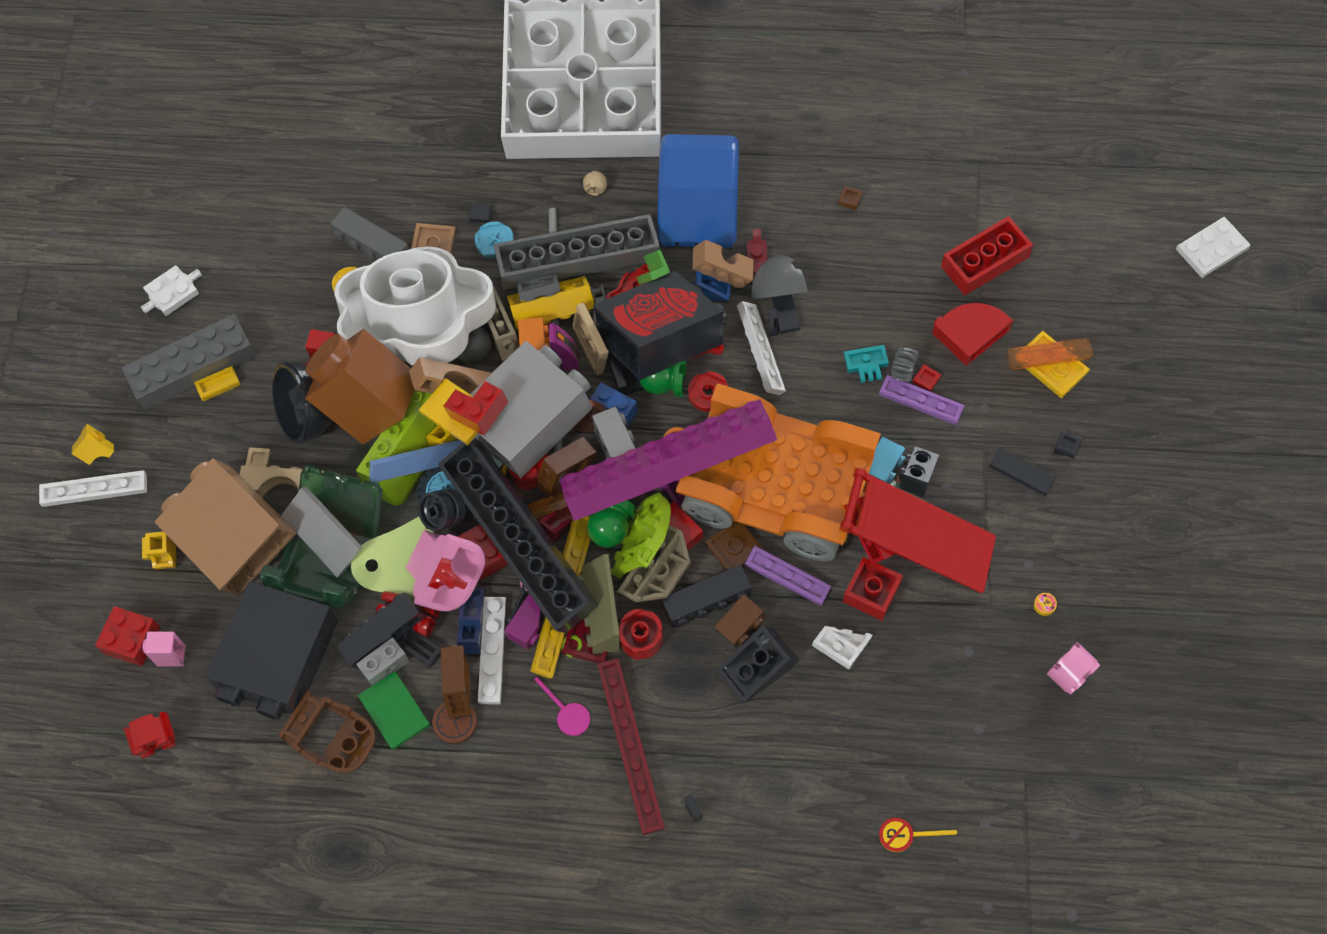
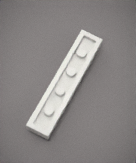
(761, 348)
(92, 488)
(492, 650)

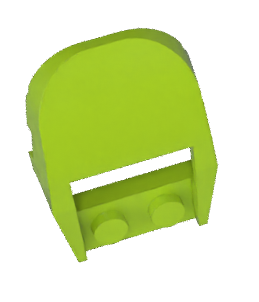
(647, 528)

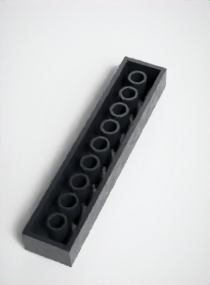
(518, 536)

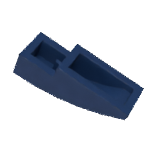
(471, 622)

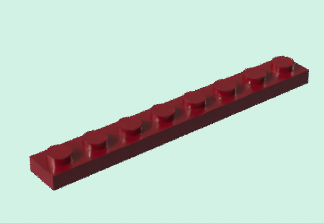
(630, 747)

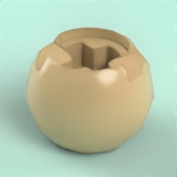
(595, 183)

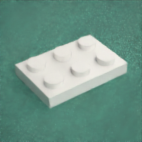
(1213, 247)

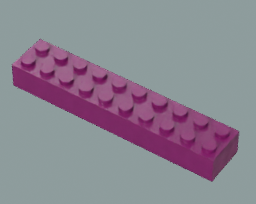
(667, 459)

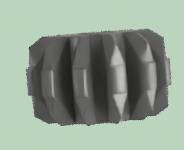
(904, 364)

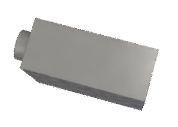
(539, 406)

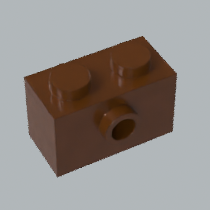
(740, 621)

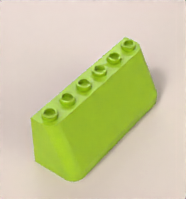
(400, 438)

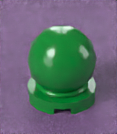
(666, 380)
(610, 525)

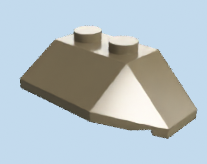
(662, 572)

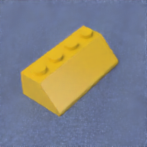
(556, 306)

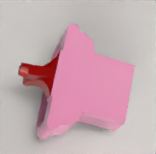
(444, 570)

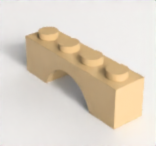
(265, 478)

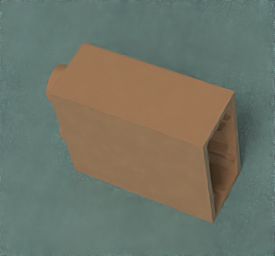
(224, 526)

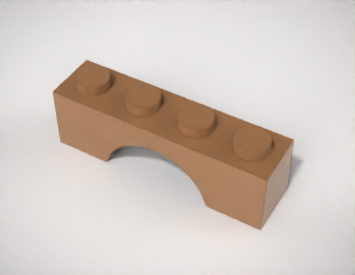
(429, 374)

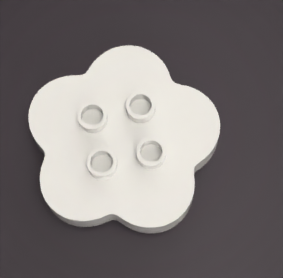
(415, 303)

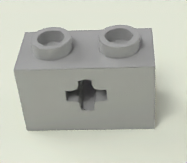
(383, 662)

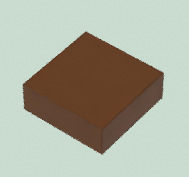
(850, 198)

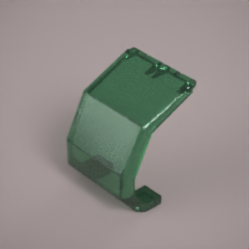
(358, 511)

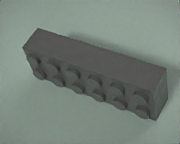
(187, 361)

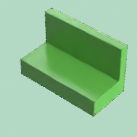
(656, 265)

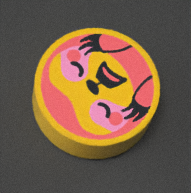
(1045, 604)

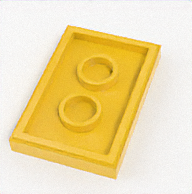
(1061, 376)
(434, 411)

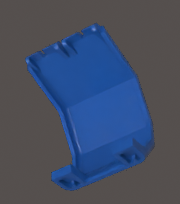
(697, 190)

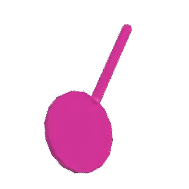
(572, 718)

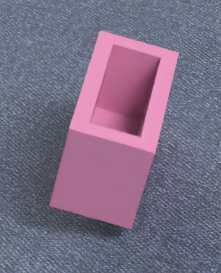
(164, 648)

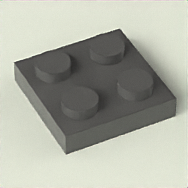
(532, 288)

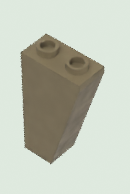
(502, 331)

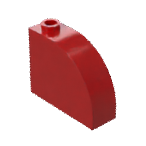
(971, 329)

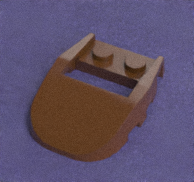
(348, 747)

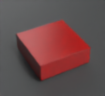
(926, 378)

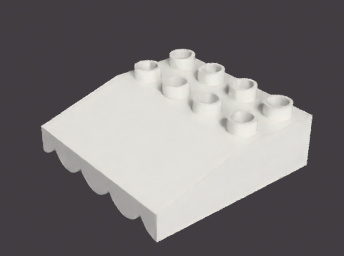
(581, 79)

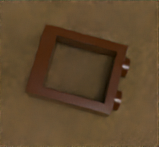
(567, 460)
(455, 681)

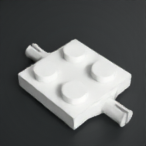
(171, 290)

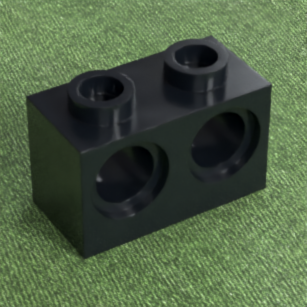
(918, 471)

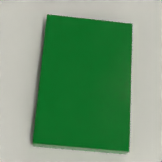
(394, 710)

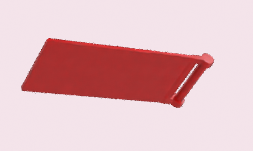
(919, 531)

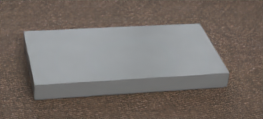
(321, 531)

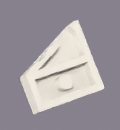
(841, 644)

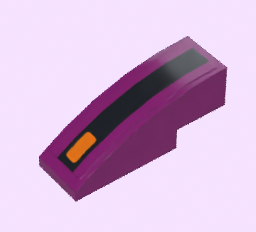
(564, 347)

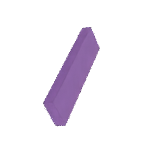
(921, 400)
(787, 575)

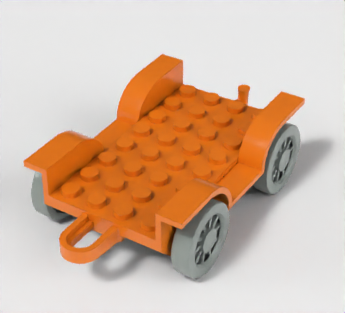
(785, 485)

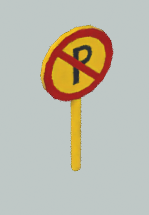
(898, 835)

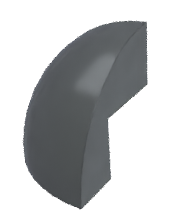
(778, 278)

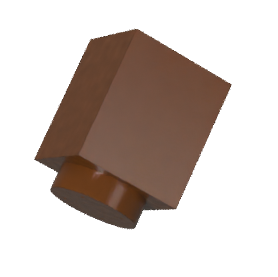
(359, 384)

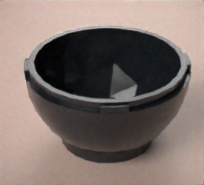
(295, 414)

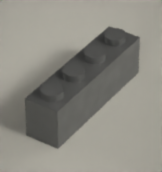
(365, 235)

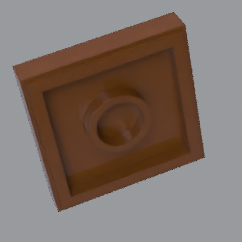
(732, 545)

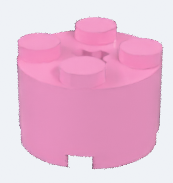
(1073, 668)

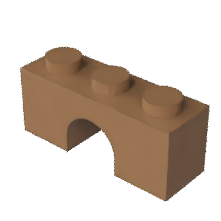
(734, 271)

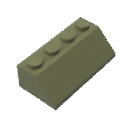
(603, 619)

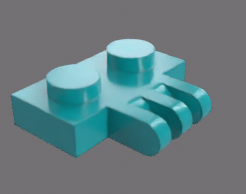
(866, 361)

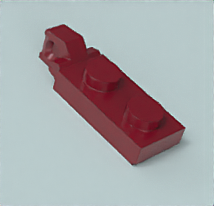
(757, 250)

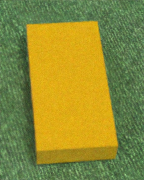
(217, 383)

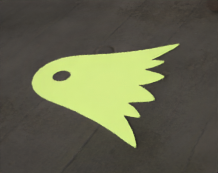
(392, 554)

